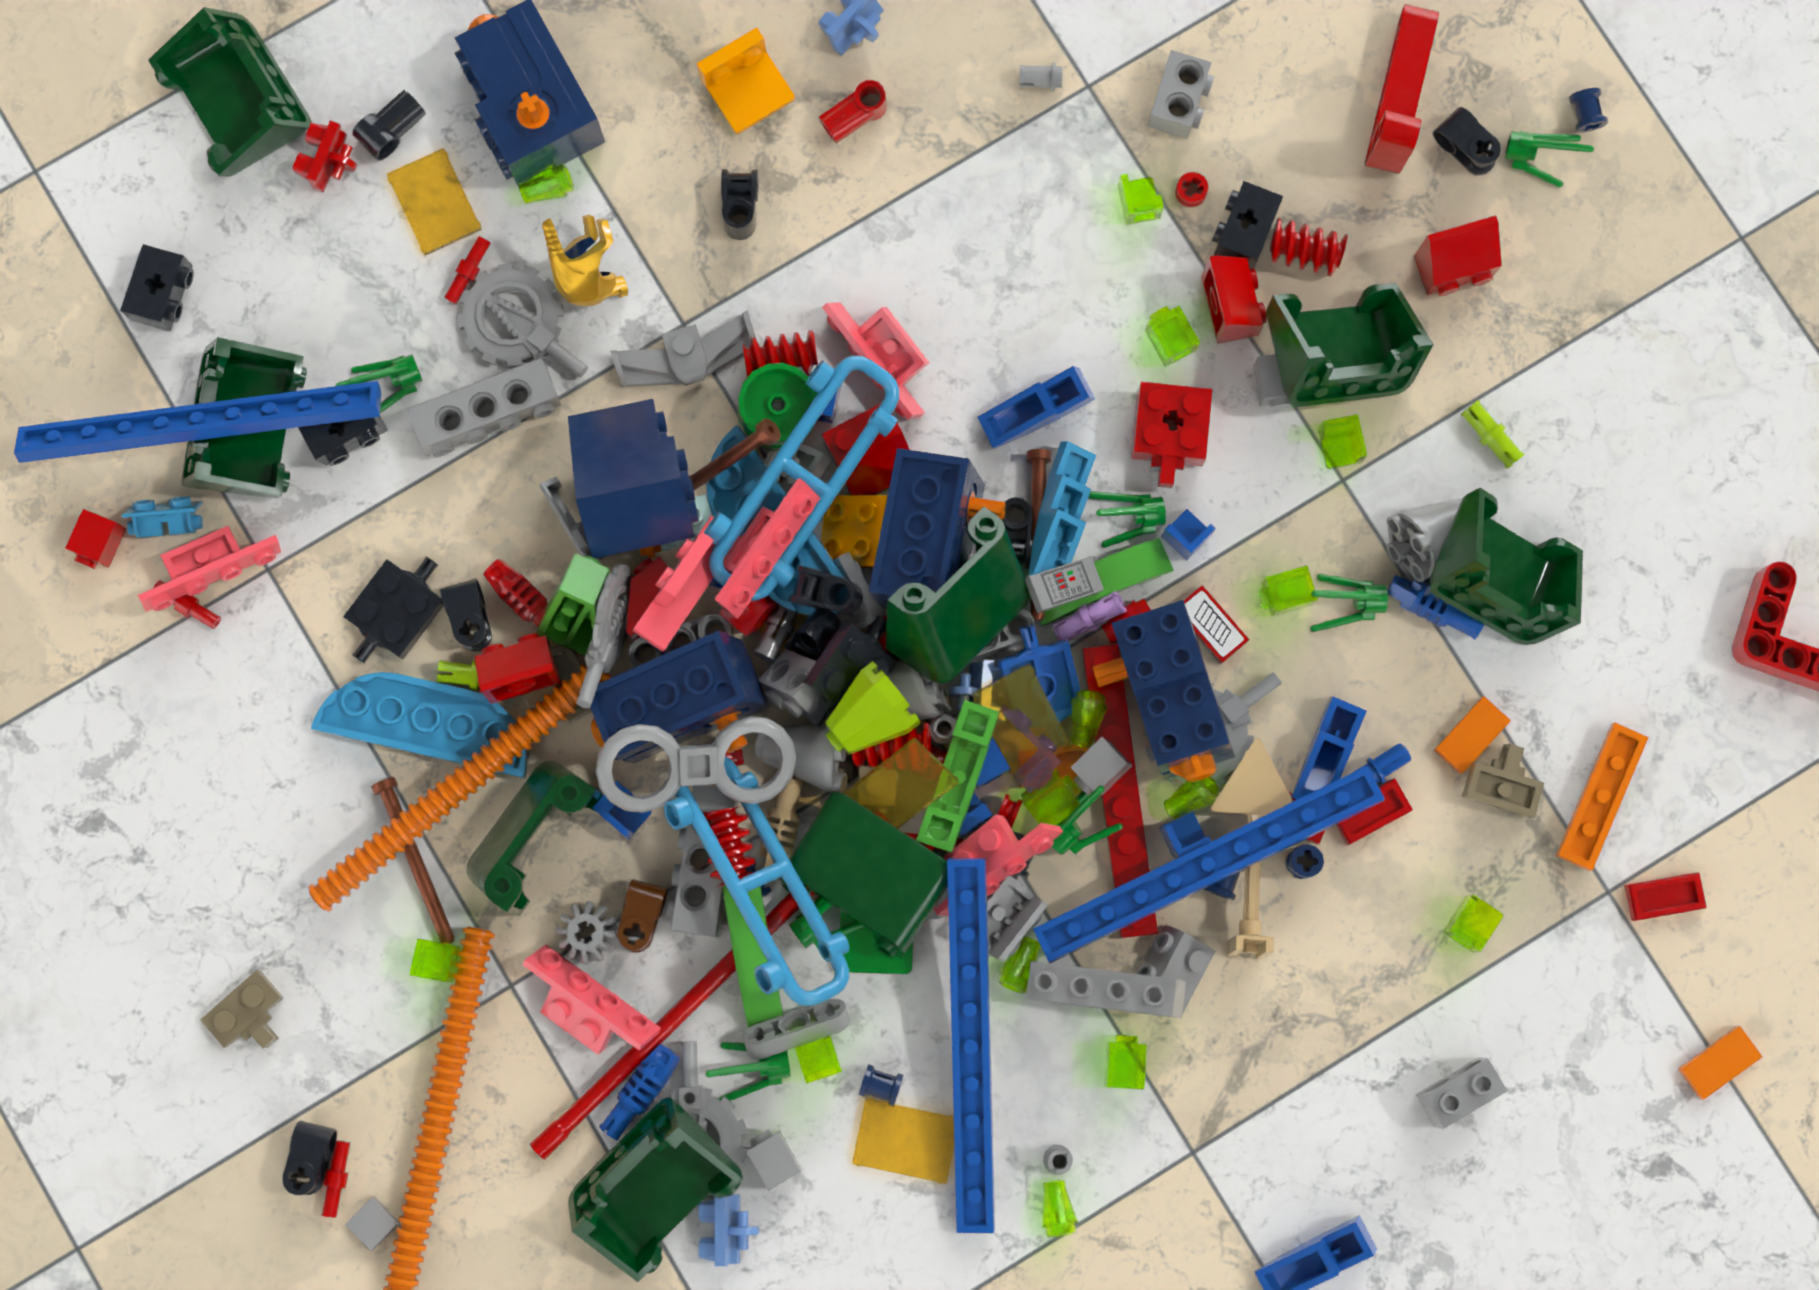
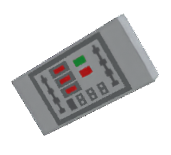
(1064, 584)

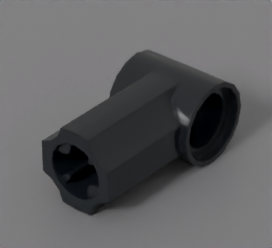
(382, 131)

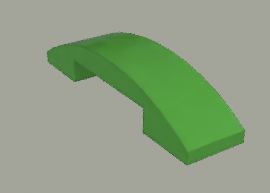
(1118, 573)
(965, 760)
(747, 957)

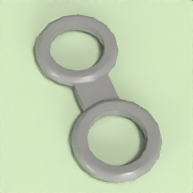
(695, 764)

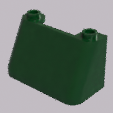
(232, 88)
(1347, 350)
(245, 461)
(1506, 579)
(950, 627)
(493, 860)
(870, 872)
(649, 1187)

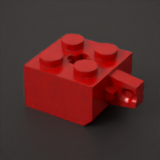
(1151, 434)

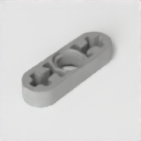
(775, 1035)

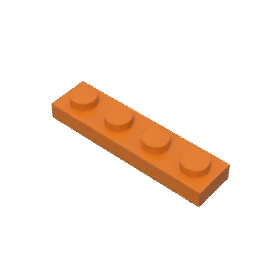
(1601, 796)

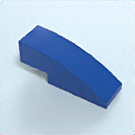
(1036, 407)
(1329, 747)
(1319, 1258)

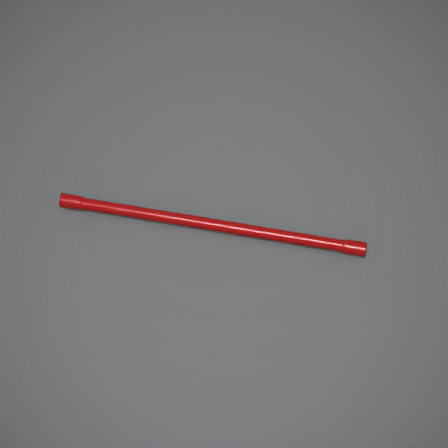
(561, 1128)

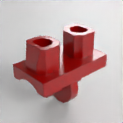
(330, 158)

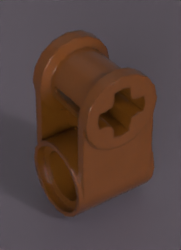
(641, 908)

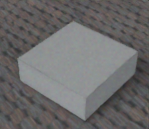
(372, 1223)

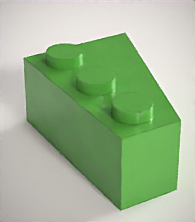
(574, 604)

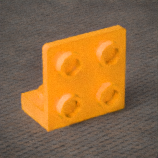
(744, 81)
(854, 527)

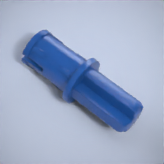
(1388, 762)

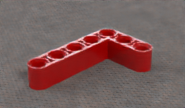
(1395, 122)
(1768, 633)

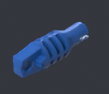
(1418, 599)
(640, 1090)

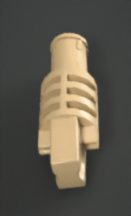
(784, 819)

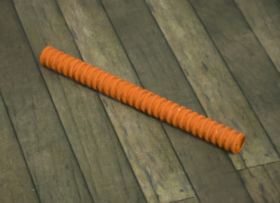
(449, 793)
(439, 1110)

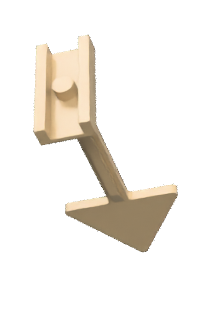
(1253, 792)

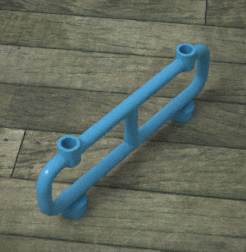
(825, 382)
(774, 973)

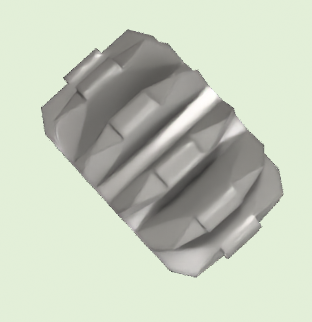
(575, 928)

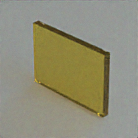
(434, 201)
(1023, 692)
(903, 784)
(905, 1141)

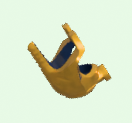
(577, 271)

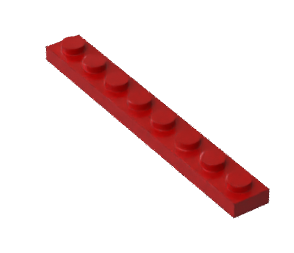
(1122, 800)

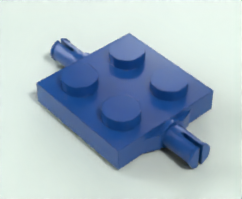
(1052, 667)

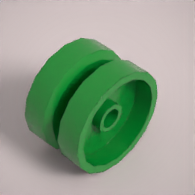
(772, 385)

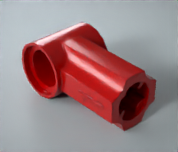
(851, 113)

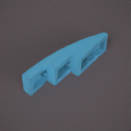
(1061, 508)

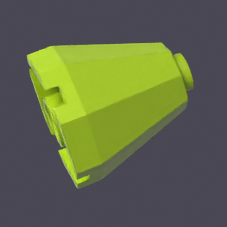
(869, 713)

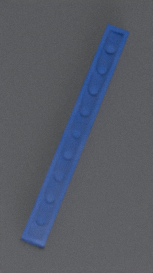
(198, 421)
(1208, 864)
(971, 1045)

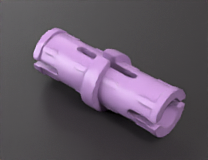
(1089, 617)

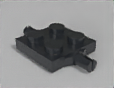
(394, 609)
(842, 662)

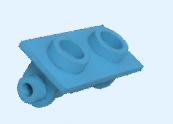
(148, 517)

